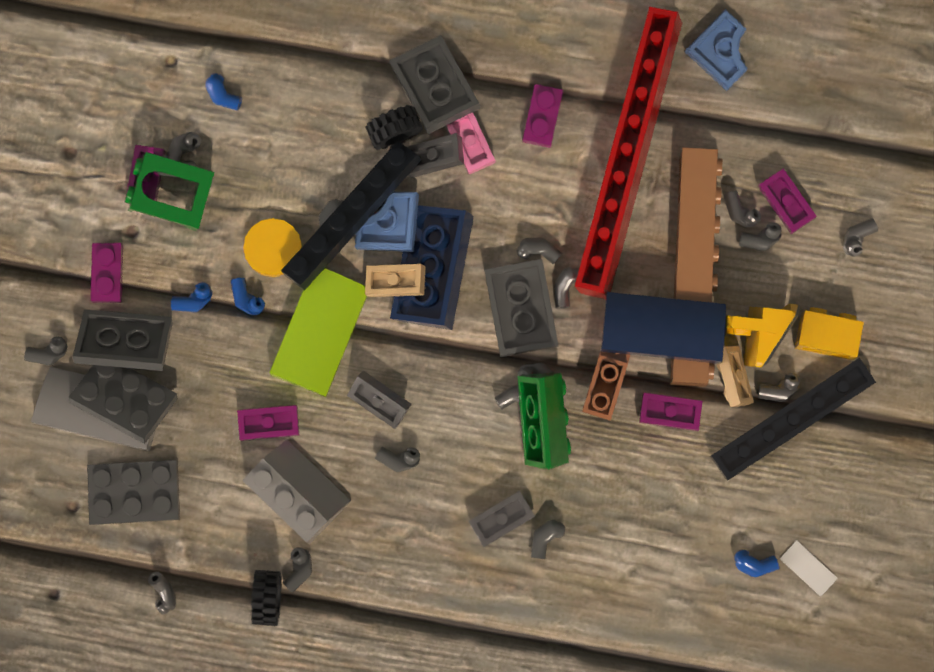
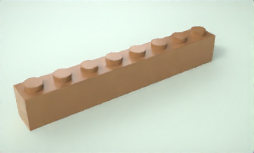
(696, 246)

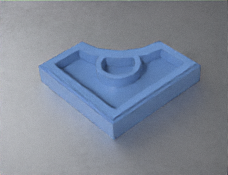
(718, 50)
(392, 226)

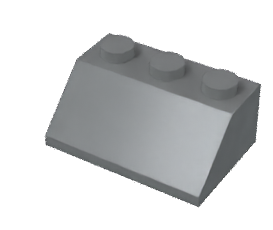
(296, 491)

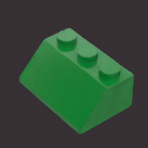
(544, 420)

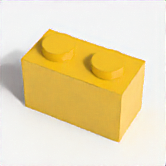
(829, 333)

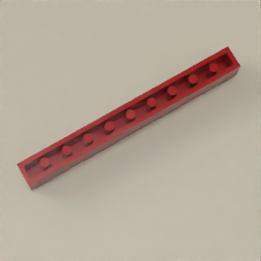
(628, 153)

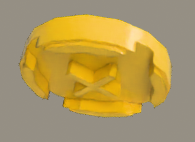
(271, 246)

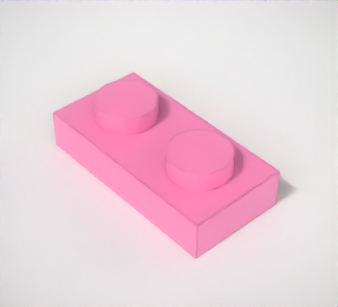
(475, 147)

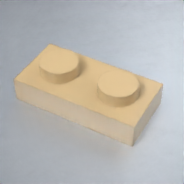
(395, 280)
(735, 378)

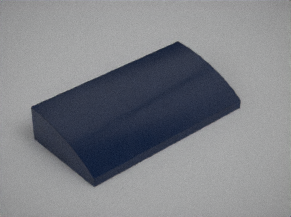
(442, 247)
(664, 327)

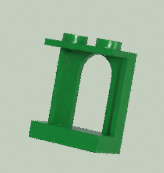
(141, 203)

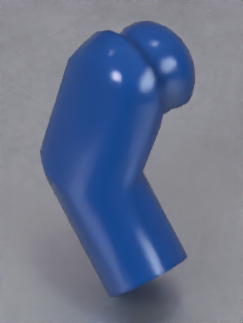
(218, 94)
(244, 300)
(195, 301)
(754, 567)

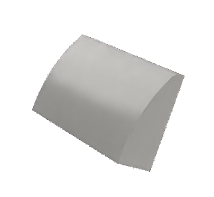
(56, 412)

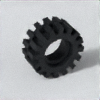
(394, 127)
(266, 598)

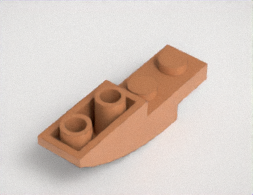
(606, 384)

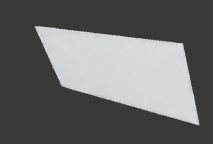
(808, 568)

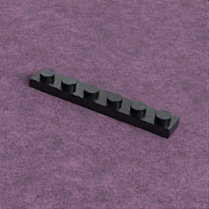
(351, 215)
(793, 419)

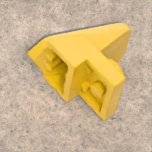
(764, 331)

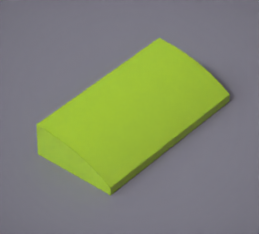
(319, 332)

